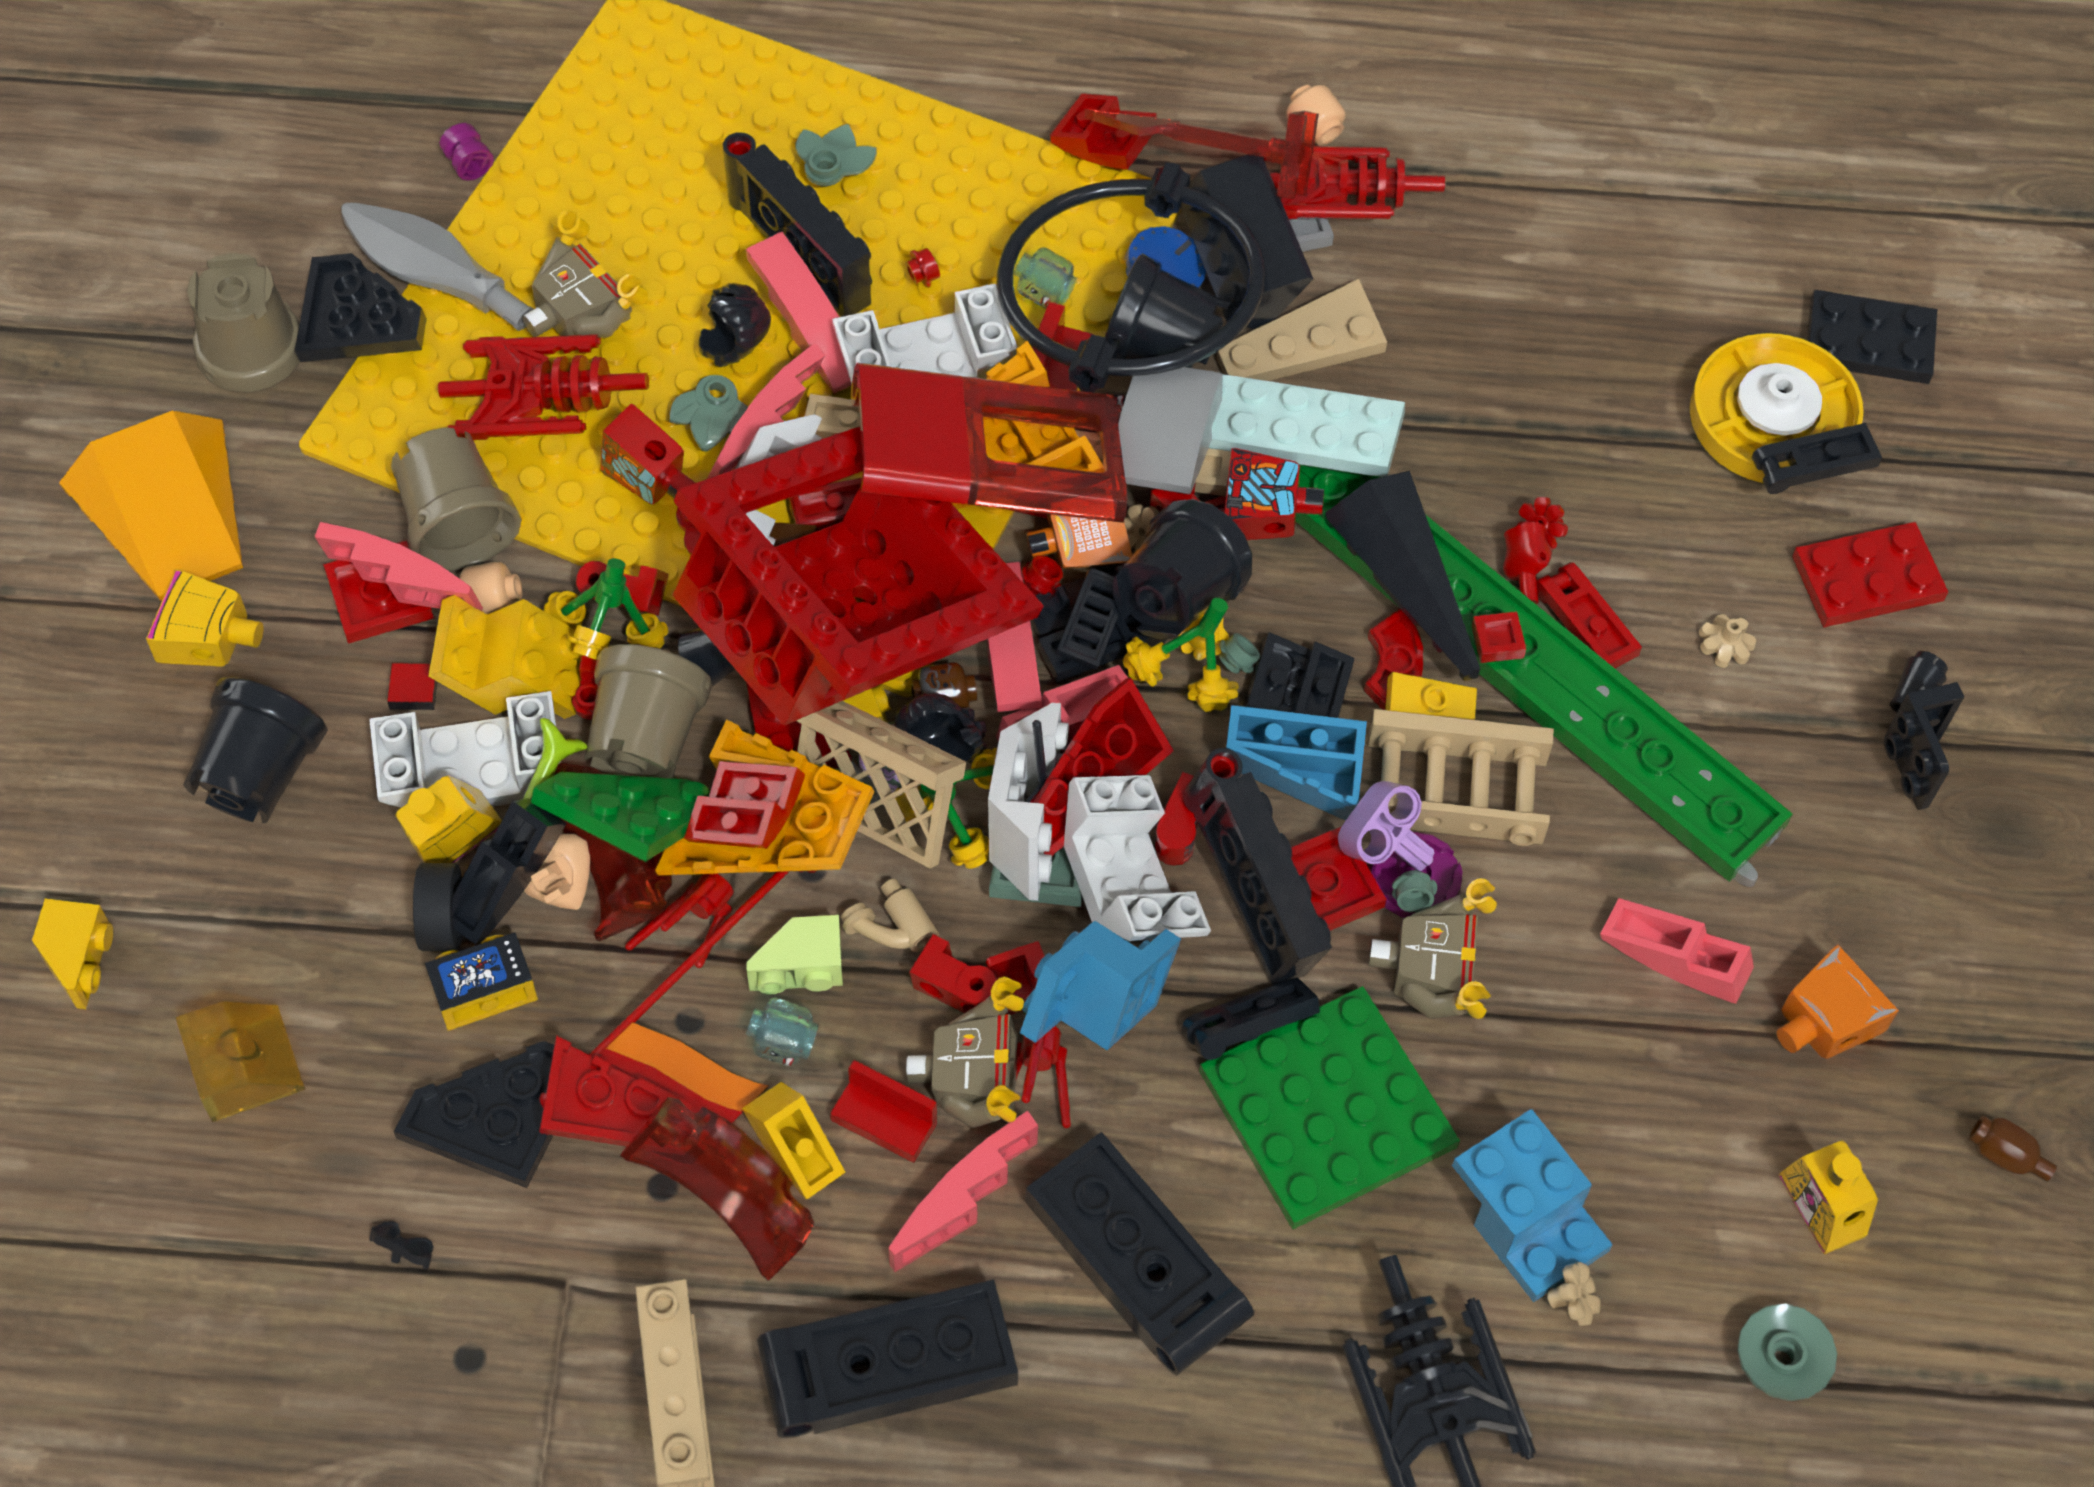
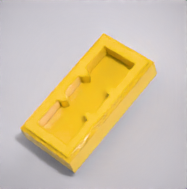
(1430, 697)

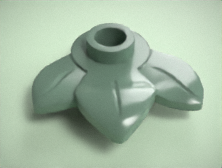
(833, 155)
(707, 415)

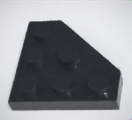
(354, 313)
(486, 1116)

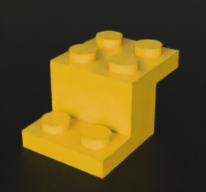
(505, 655)

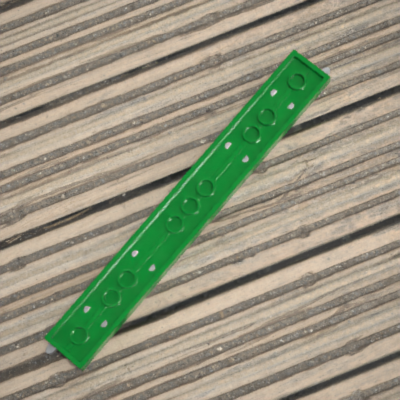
(1593, 707)

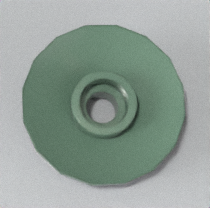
(1798, 1335)

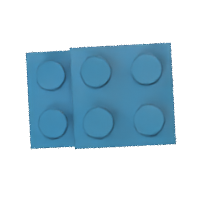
(1098, 984)
(1531, 1204)

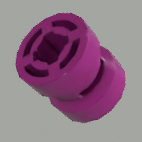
(470, 157)

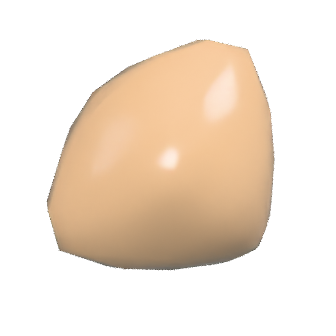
(563, 874)

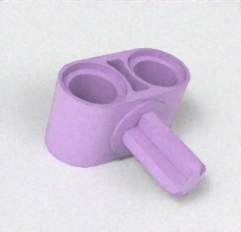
(1388, 831)

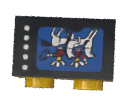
(481, 980)

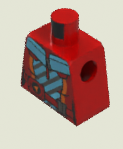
(642, 456)
(1267, 496)

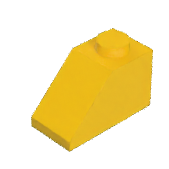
(794, 1138)

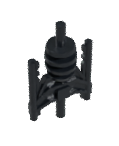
(1439, 1399)

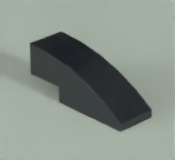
(503, 868)

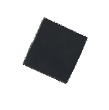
(1299, 678)

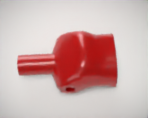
(1526, 556)

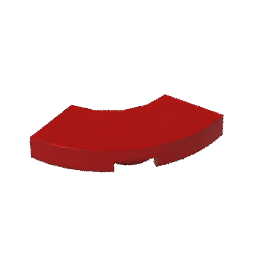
(1397, 650)

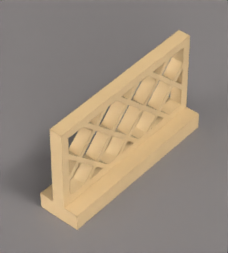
(905, 754)

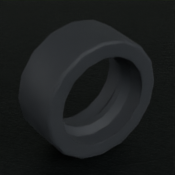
(433, 906)

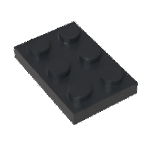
(1875, 335)

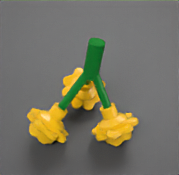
(1203, 640)

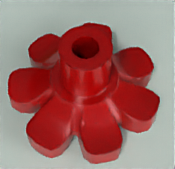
(1547, 514)

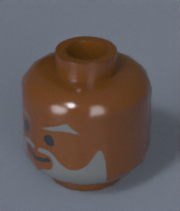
(947, 680)

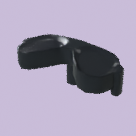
(414, 1249)

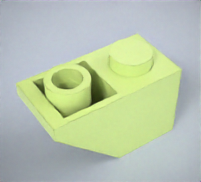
(799, 956)

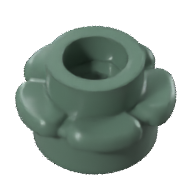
(1238, 654)
(1414, 891)

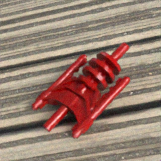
(1332, 181)
(524, 384)

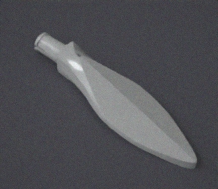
(429, 258)

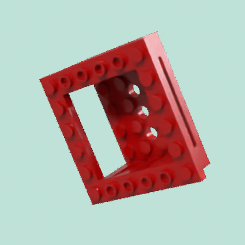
(771, 608)

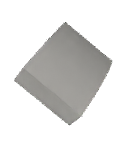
(1168, 427)

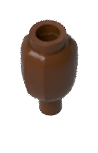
(2010, 1147)

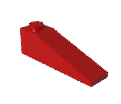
(1113, 740)

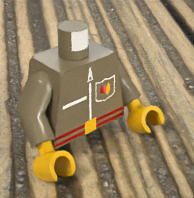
(577, 292)
(1438, 955)
(975, 1060)

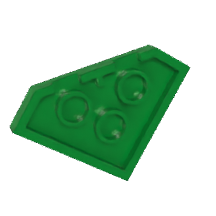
(626, 811)

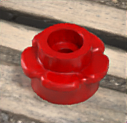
(922, 267)
(1042, 575)

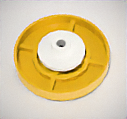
(1769, 393)

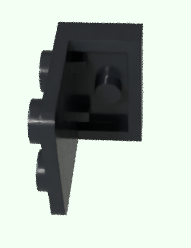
(1916, 737)

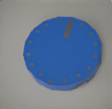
(1171, 248)

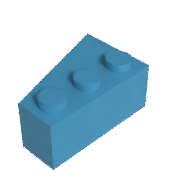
(1301, 755)

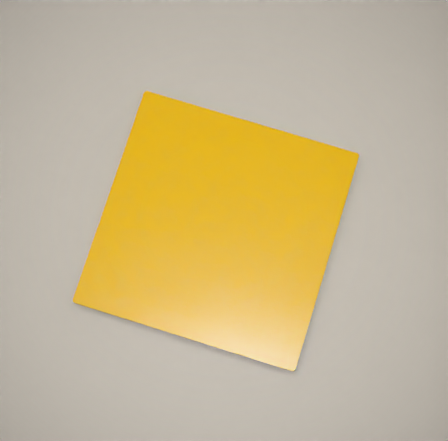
(637, 152)

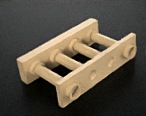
(1481, 743)
(674, 1386)

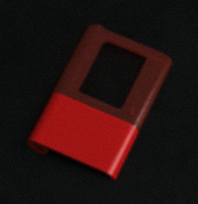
(929, 442)

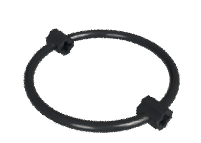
(1095, 356)

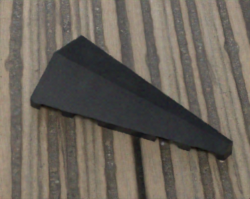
(1393, 537)

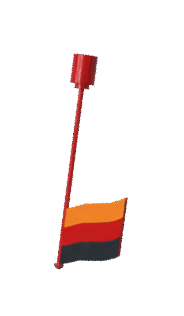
(672, 1063)

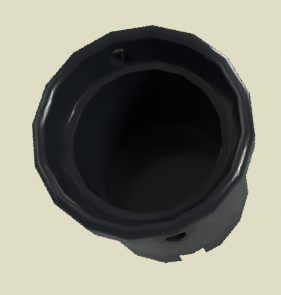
(1161, 313)
(1181, 566)
(252, 747)

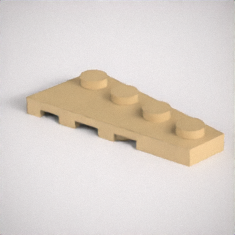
(1309, 338)

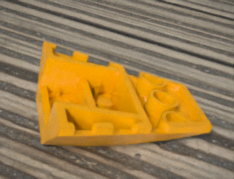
(1031, 441)
(162, 497)
(814, 833)

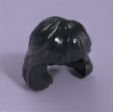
(739, 324)
(940, 723)

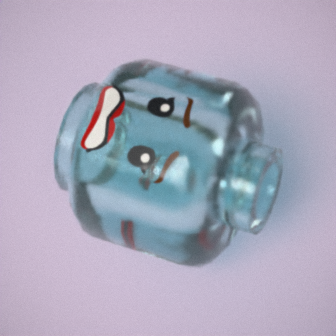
(1045, 277)
(782, 1032)

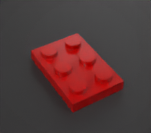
(1869, 574)

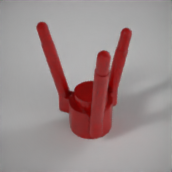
(703, 899)
(1040, 1057)

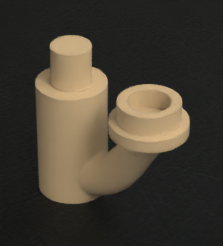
(905, 911)

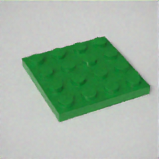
(1328, 1107)

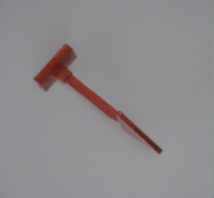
(1292, 153)

